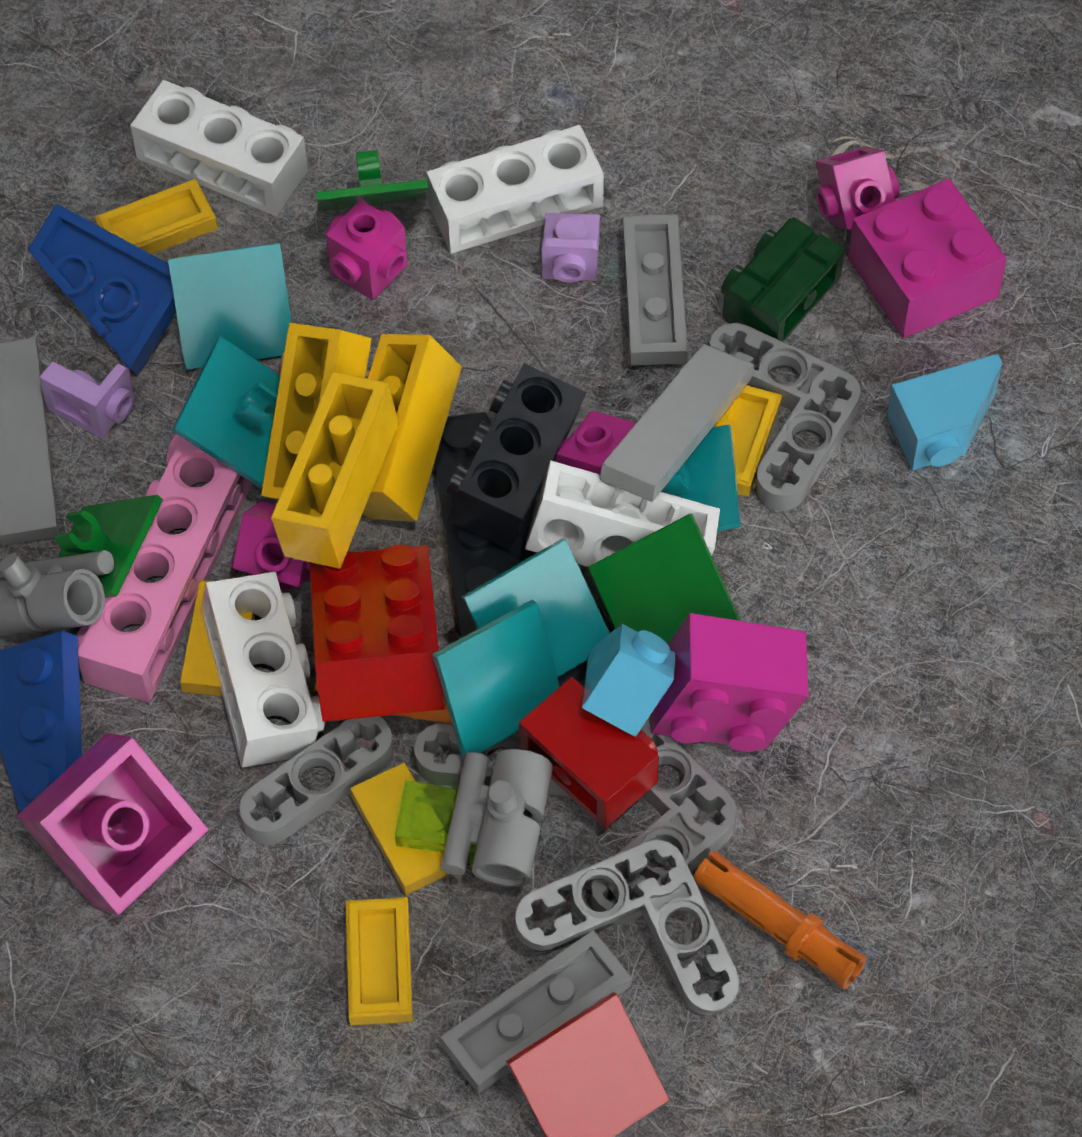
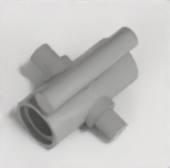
(52, 593)
(498, 817)

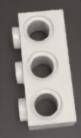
(220, 147)
(514, 188)
(604, 518)
(255, 694)

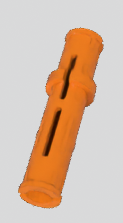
(793, 929)

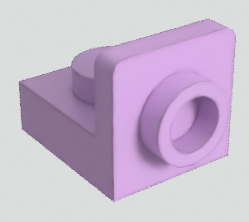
(570, 247)
(84, 402)

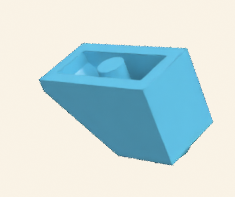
(942, 411)
(627, 677)

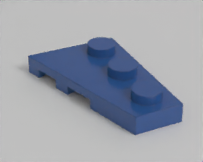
(110, 281)
(39, 712)

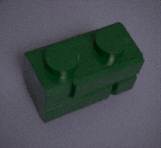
(782, 280)

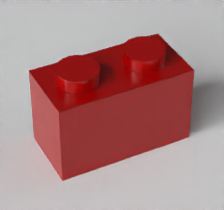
(590, 757)

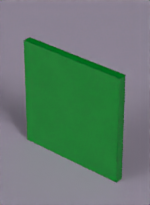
(371, 187)
(114, 528)
(662, 581)

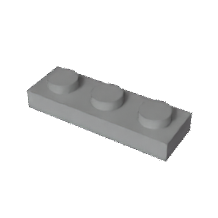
(654, 290)
(533, 1009)

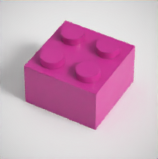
(926, 258)
(732, 683)
(112, 823)

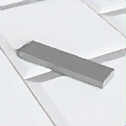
(676, 423)
(26, 472)

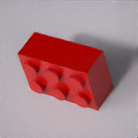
(375, 634)

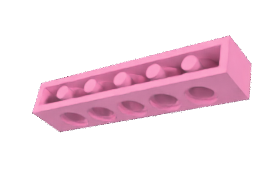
(137, 659)

